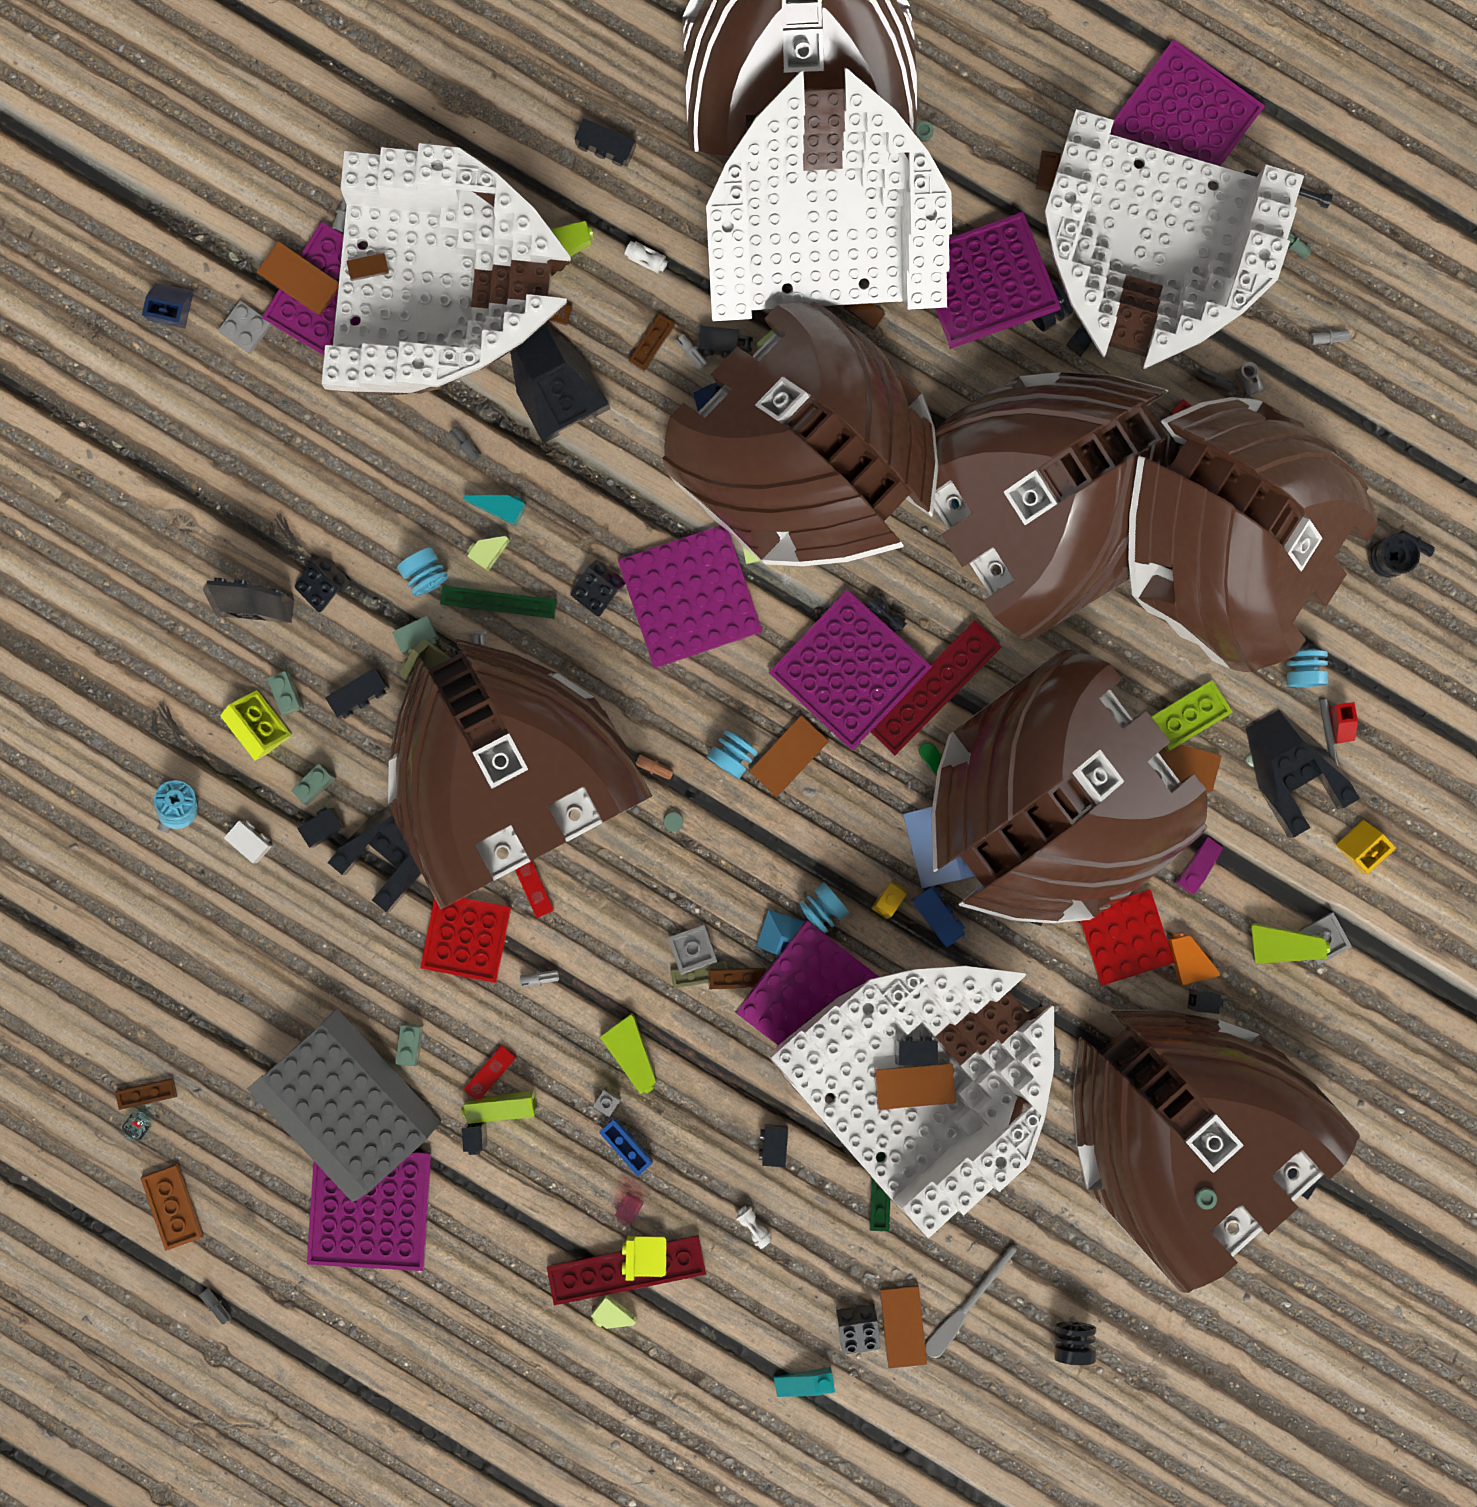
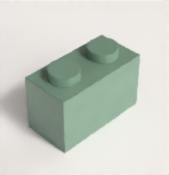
(414, 633)
(285, 693)
(313, 784)
(409, 1044)

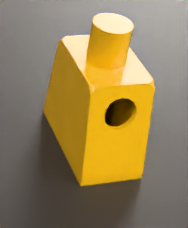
(889, 899)

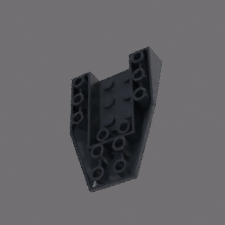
(555, 383)
(247, 601)

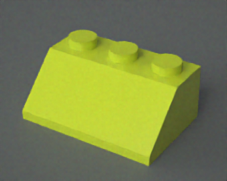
(255, 725)

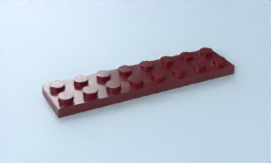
(936, 687)
(603, 1273)

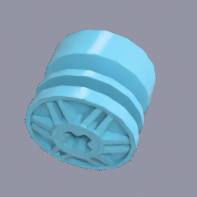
(424, 575)
(1307, 669)
(732, 754)
(180, 813)
(823, 908)

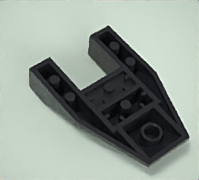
(1285, 761)
(385, 837)

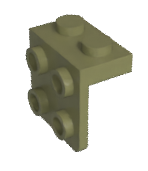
(429, 655)

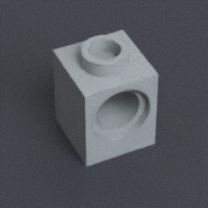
(607, 1102)

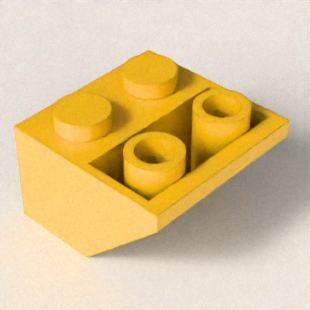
(1365, 847)

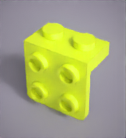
(644, 1256)

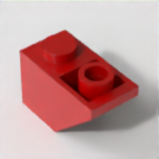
(1344, 722)

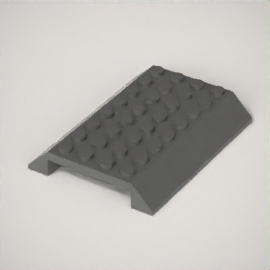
(345, 1106)

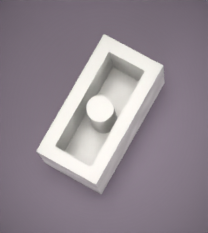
(248, 841)

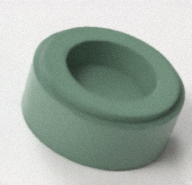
(924, 131)
(673, 822)
(1206, 1198)

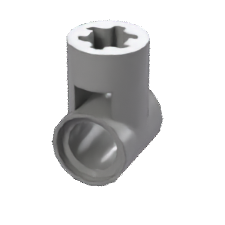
(1253, 388)

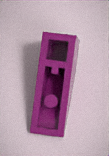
(1199, 866)

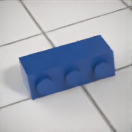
(939, 916)
(626, 1146)

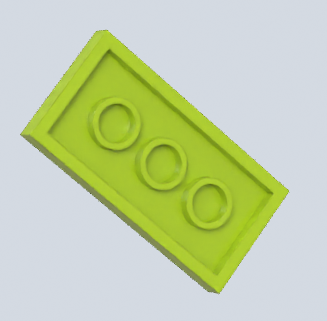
(1192, 714)

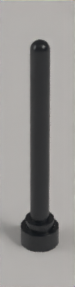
(1323, 198)

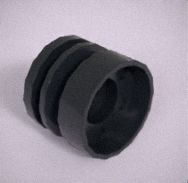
(1047, 321)
(1403, 553)
(1075, 1343)

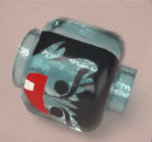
(136, 1126)

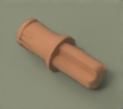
(654, 767)

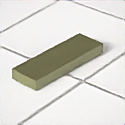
(695, 977)

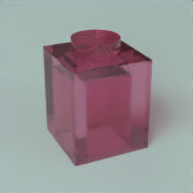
(628, 1209)

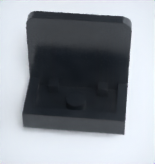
(321, 583)
(597, 587)
(858, 1329)

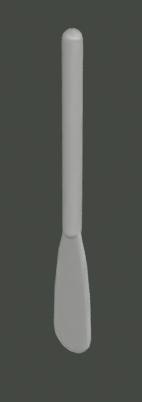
(947, 1331)

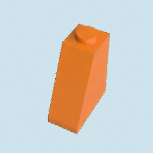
(1190, 961)

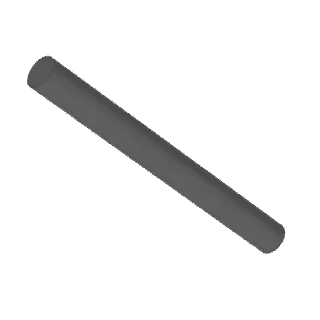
(1328, 730)

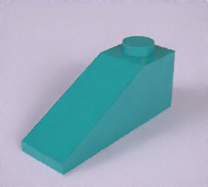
(501, 506)
(805, 1383)

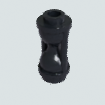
(881, 608)

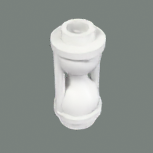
(637, 253)
(758, 1233)

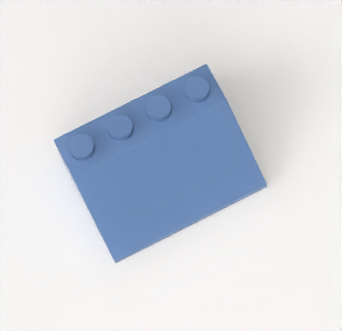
(920, 836)

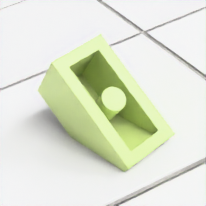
(487, 551)
(612, 1314)

